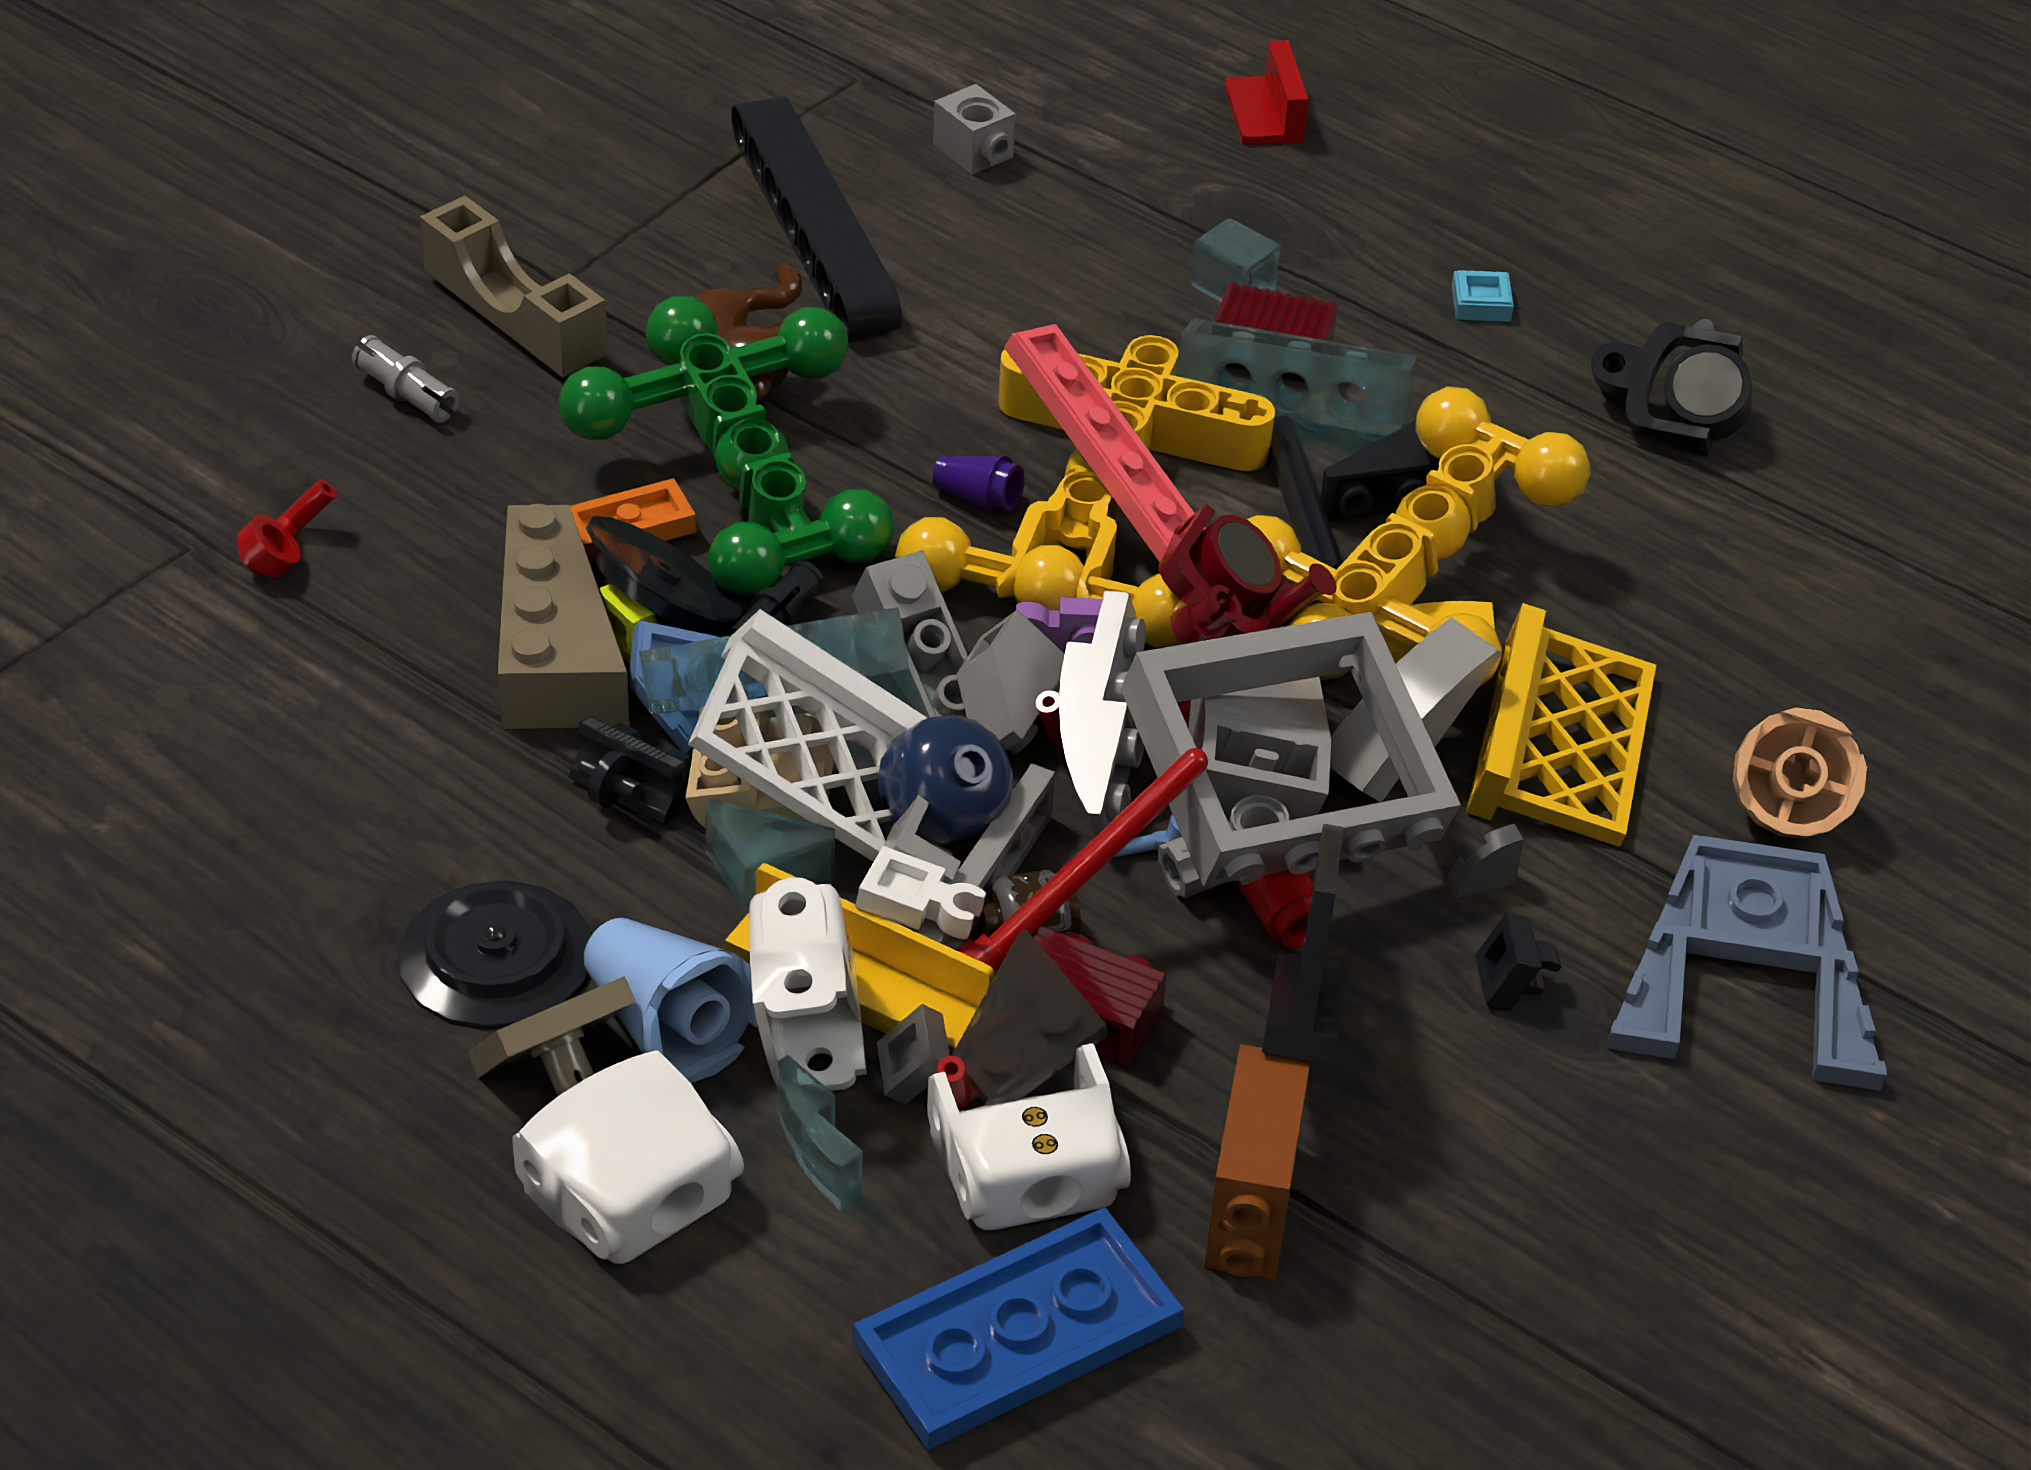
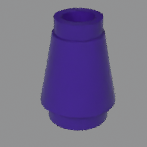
(981, 480)

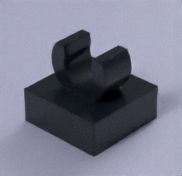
(1513, 962)

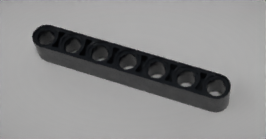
(816, 217)

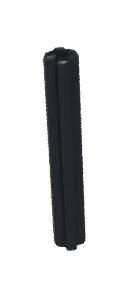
(1301, 494)

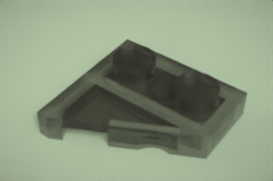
(1025, 1026)

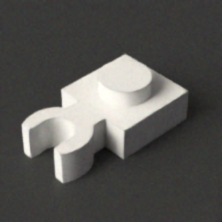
(914, 889)

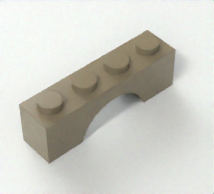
(471, 258)

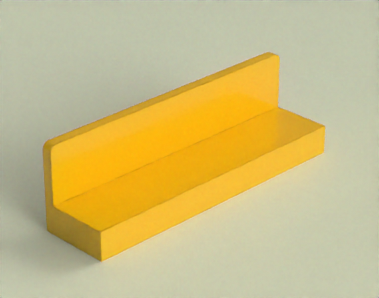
(895, 968)

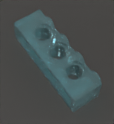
(1323, 364)
(685, 673)

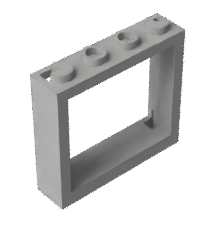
(1270, 658)

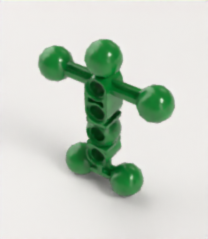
(748, 451)

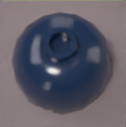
(956, 770)

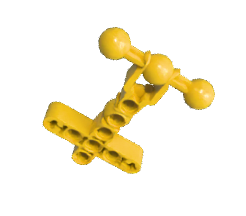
(1169, 418)

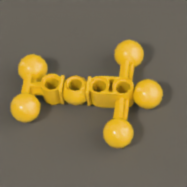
(1435, 519)

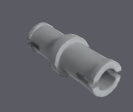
(405, 378)

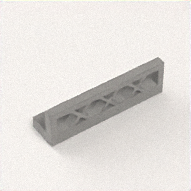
(1002, 844)

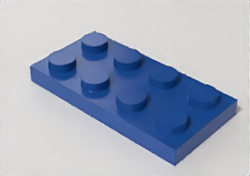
(1016, 1327)

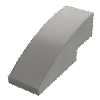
(1440, 679)

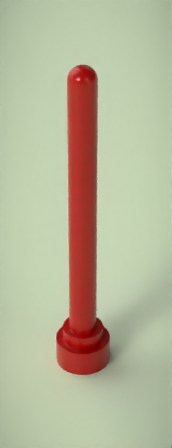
(1089, 860)

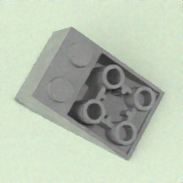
(1266, 745)

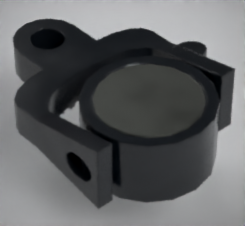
(1703, 388)

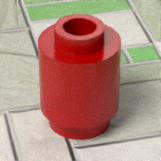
(1281, 905)

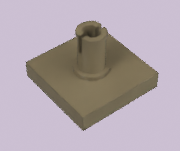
(554, 1036)

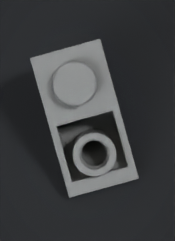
(1006, 677)

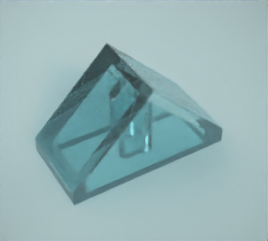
(746, 837)

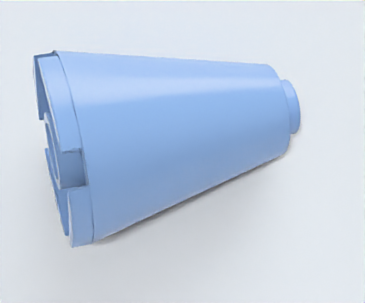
(686, 994)

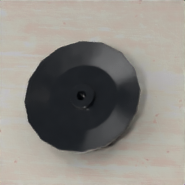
(659, 575)
(494, 954)

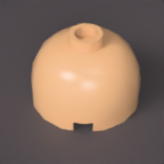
(1799, 773)

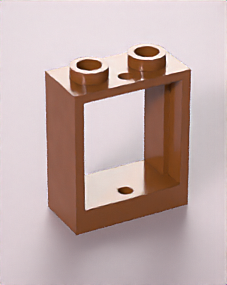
(1256, 1163)

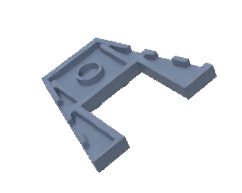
(1759, 910)

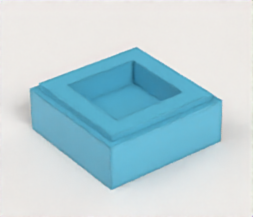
(1482, 296)

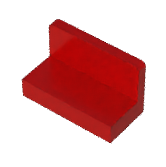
(1272, 105)

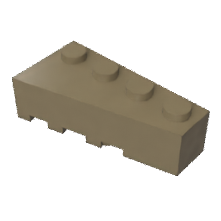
(554, 630)

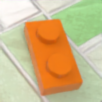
(654, 508)

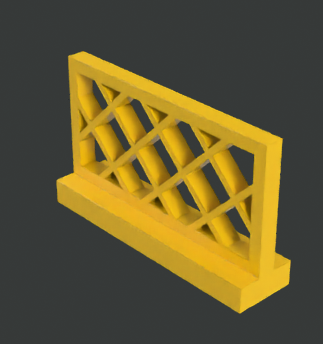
(1511, 726)

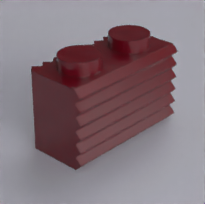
(1277, 313)
(1120, 989)

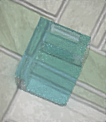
(1234, 254)

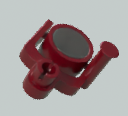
(1226, 573)

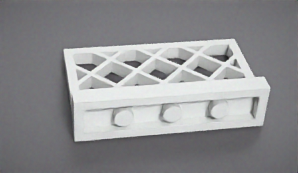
(829, 690)

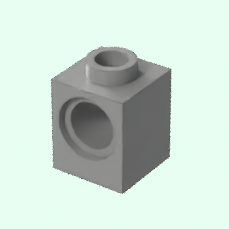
(973, 129)

